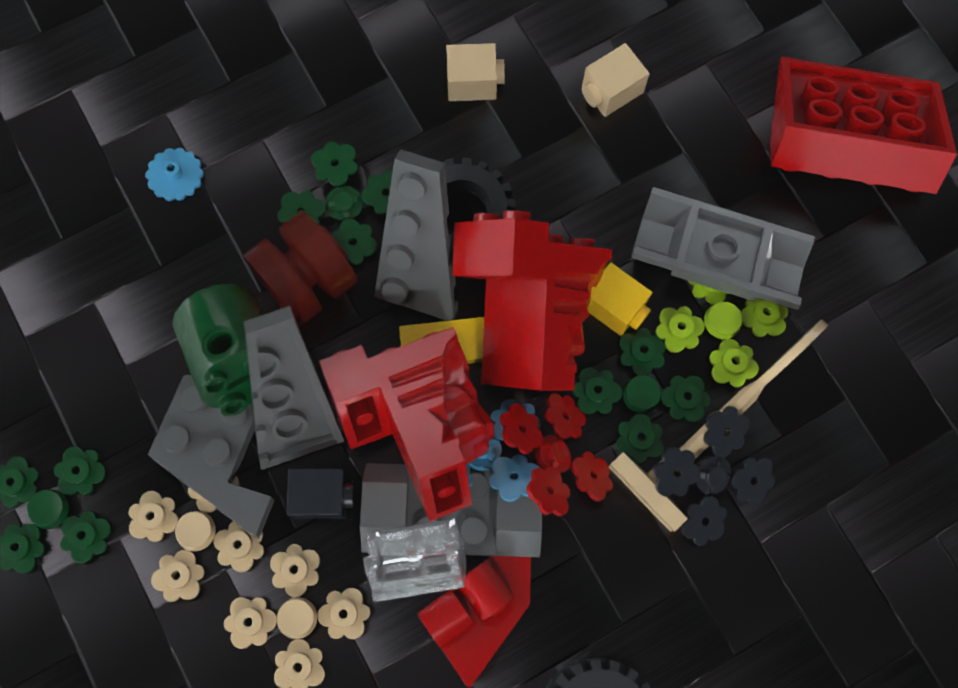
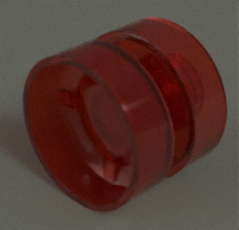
(311, 260)

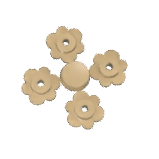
(194, 533)
(296, 618)

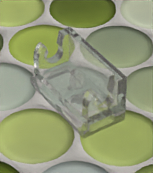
(415, 560)

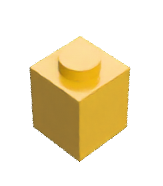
(619, 300)

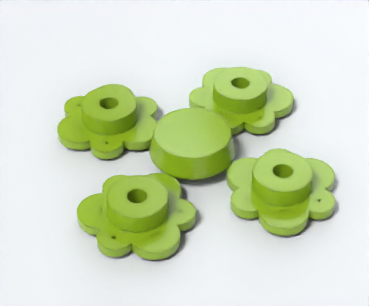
(723, 322)

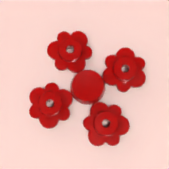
(553, 454)

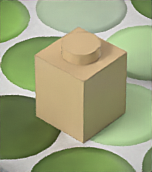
(473, 72)
(614, 80)

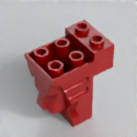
(532, 297)
(426, 404)

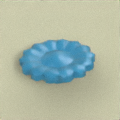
(174, 174)

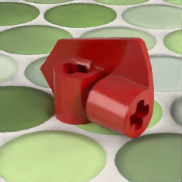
(478, 618)

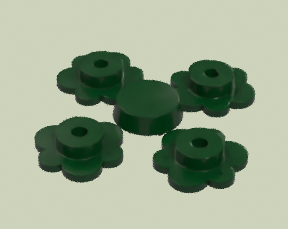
(342, 202)
(641, 395)
(50, 508)

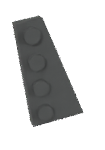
(416, 239)
(286, 391)

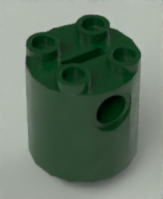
(215, 344)

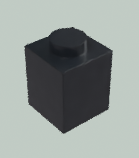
(319, 494)

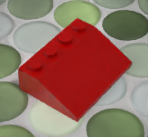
(861, 126)

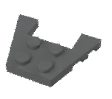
(205, 455)

